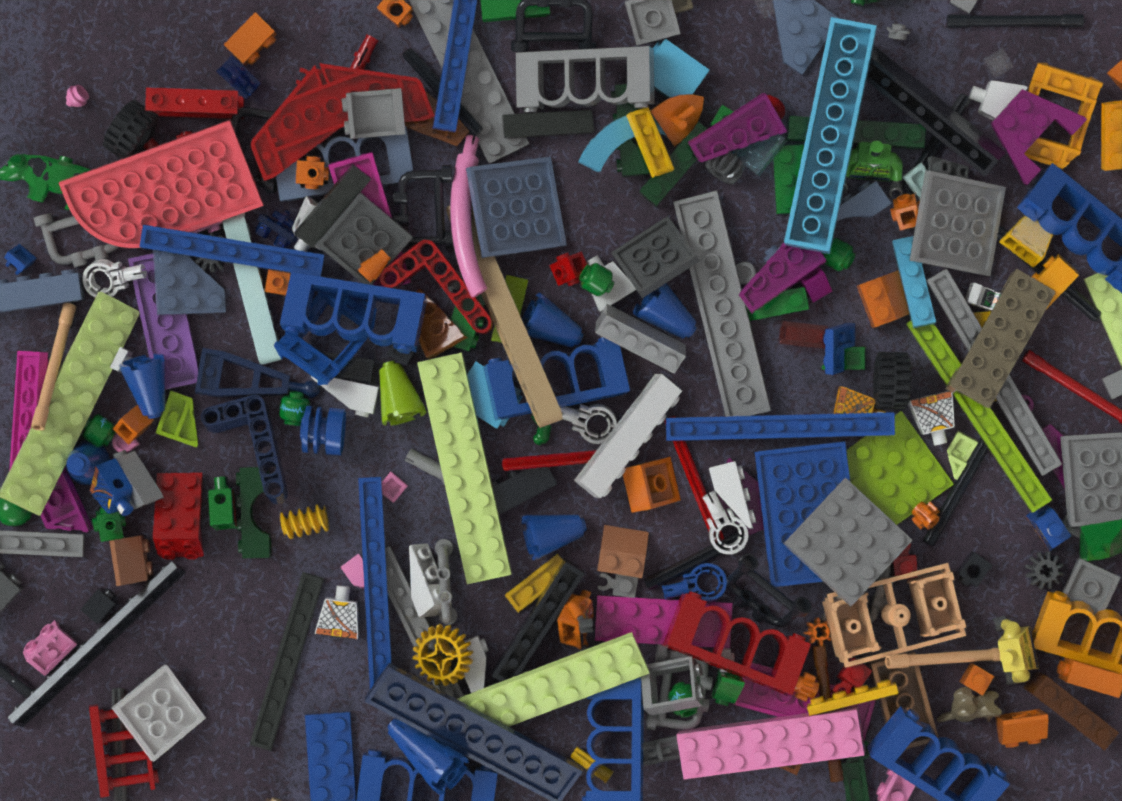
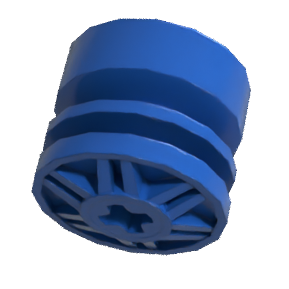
(323, 430)

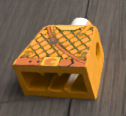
(854, 402)

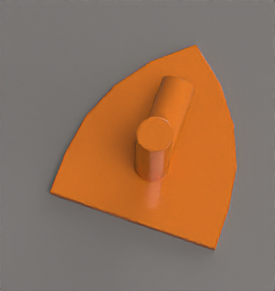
(678, 115)

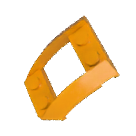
(1073, 86)

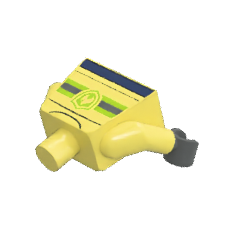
(1016, 650)

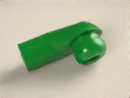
(542, 435)

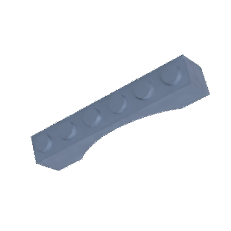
(864, 204)

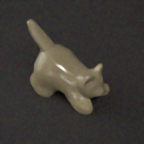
(970, 707)

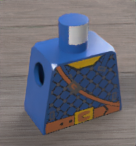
(112, 488)
(1048, 527)

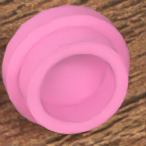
(76, 96)

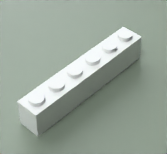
(628, 436)

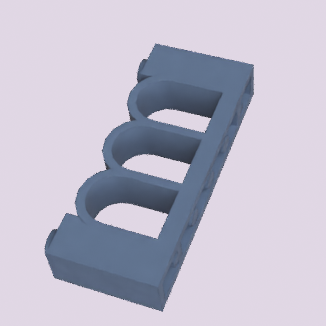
(399, 162)

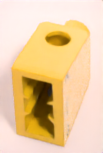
(1027, 241)

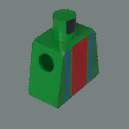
(222, 515)

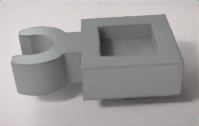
(622, 585)

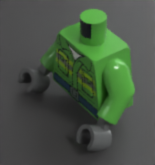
(877, 163)

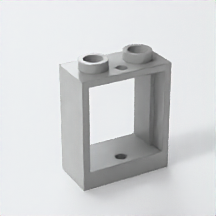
(649, 686)

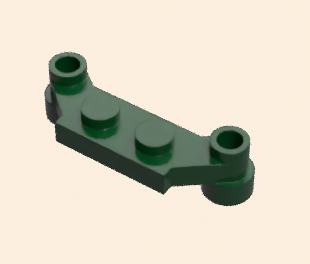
(855, 777)

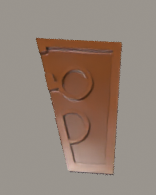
(426, 127)
(437, 330)

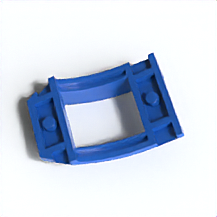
(308, 357)

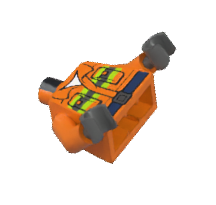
(576, 620)

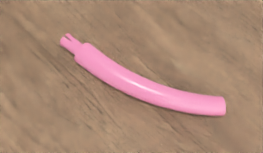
(461, 219)

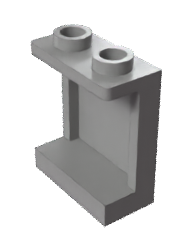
(374, 113)

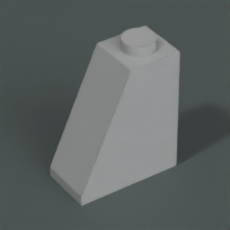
(144, 488)

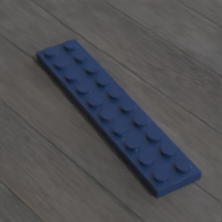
(473, 733)

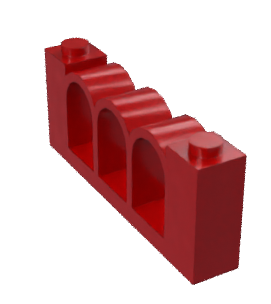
(788, 664)

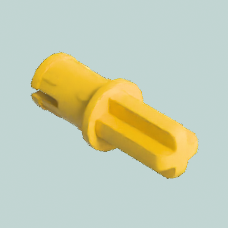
(585, 760)

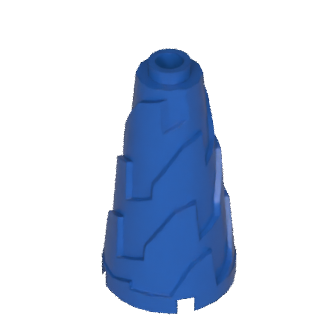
(432, 759)

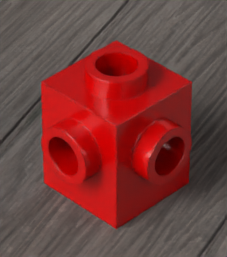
(564, 269)

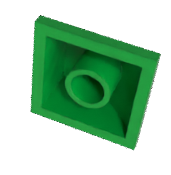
(1100, 540)

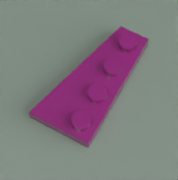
(779, 274)

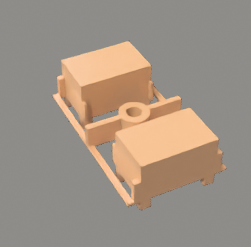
(934, 607)

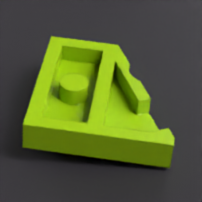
(178, 419)

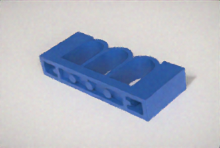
(1038, 205)
(299, 301)
(610, 370)
(624, 692)
(903, 729)
(375, 764)

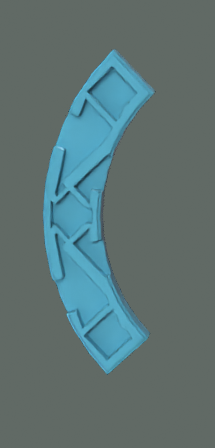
(607, 141)

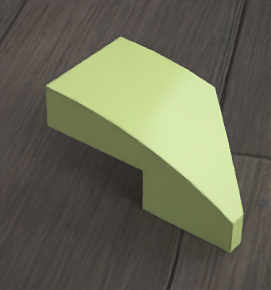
(960, 451)

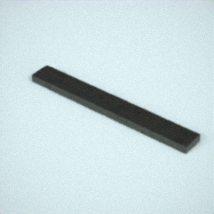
(286, 661)

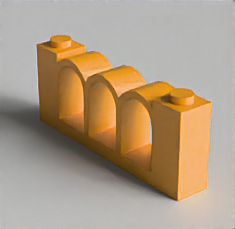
(1052, 620)

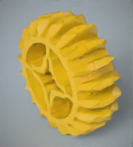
(443, 672)

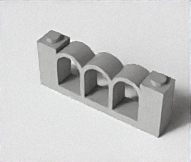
(531, 77)

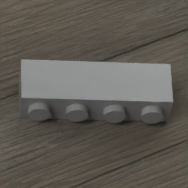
(640, 338)

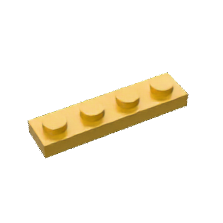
(861, 694)

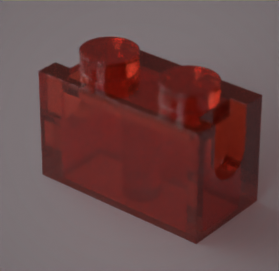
(802, 335)

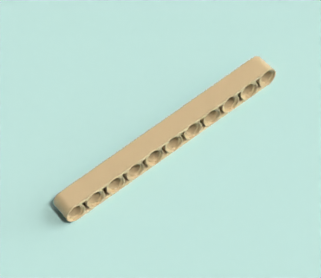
(515, 338)

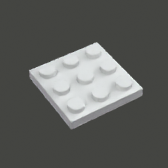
(158, 712)

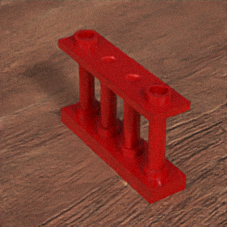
(193, 103)
(104, 760)

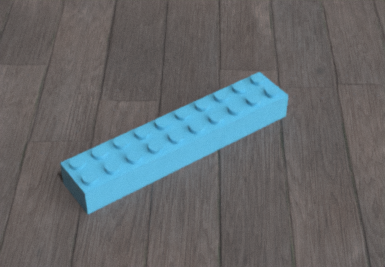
(830, 135)

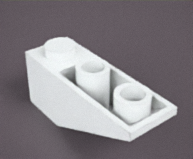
(728, 485)
(424, 582)

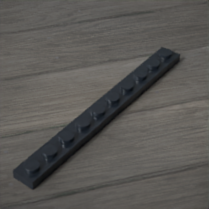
(96, 644)

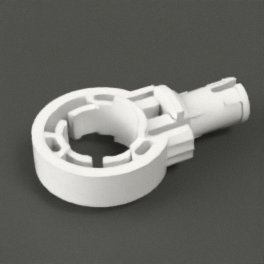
(117, 276)
(587, 412)
(718, 512)

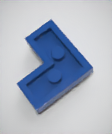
(835, 341)

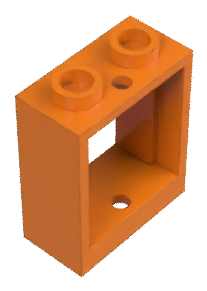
(1090, 677)

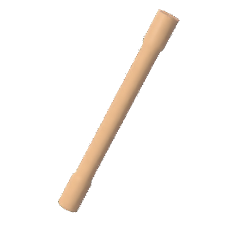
(42, 410)
(906, 660)

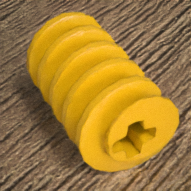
(305, 522)

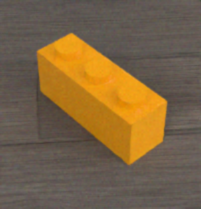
(1056, 275)

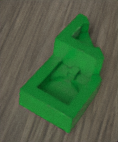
(854, 358)

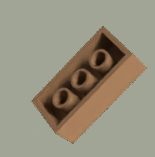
(911, 693)

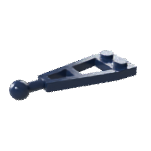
(210, 375)

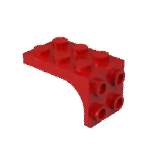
(178, 516)

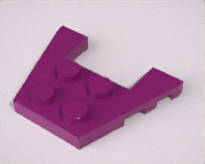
(1024, 122)

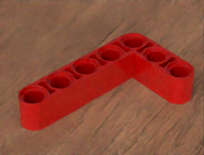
(443, 280)

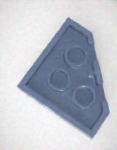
(801, 30)
(185, 287)

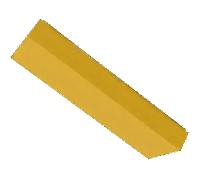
(650, 142)
(533, 585)

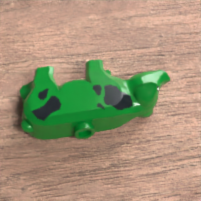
(40, 173)

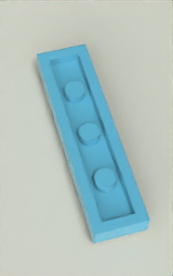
(913, 284)

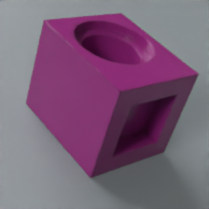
(816, 285)

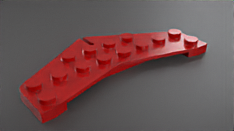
(317, 112)

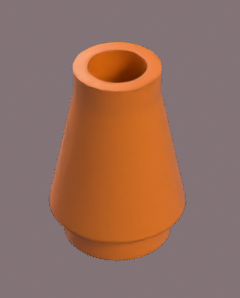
(374, 265)

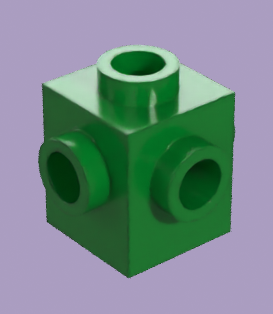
(108, 531)

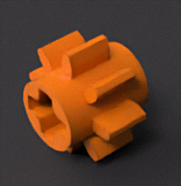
(925, 515)
(813, 633)
(806, 687)

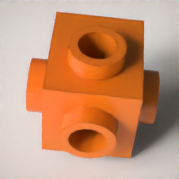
(303, 176)
(905, 211)

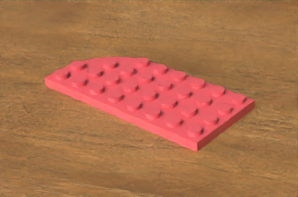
(166, 186)

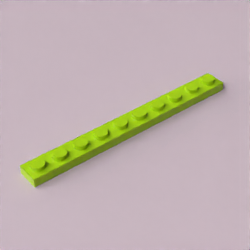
(983, 420)

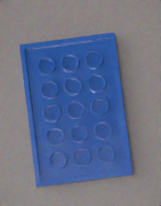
(790, 489)

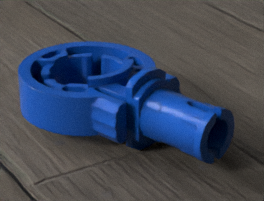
(689, 579)

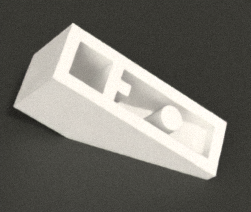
(354, 395)
(476, 676)

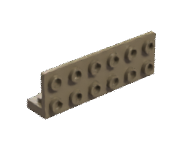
(1001, 338)

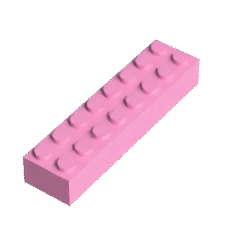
(771, 743)

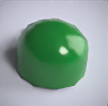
(12, 514)

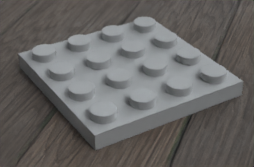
(957, 223)
(1092, 478)
(847, 542)

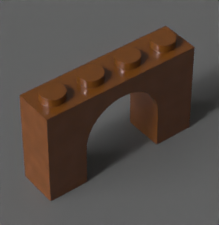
(1071, 710)

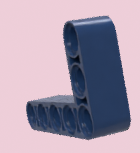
(259, 439)

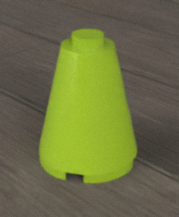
(398, 395)

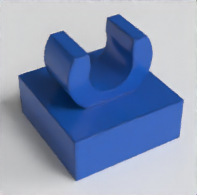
(20, 258)

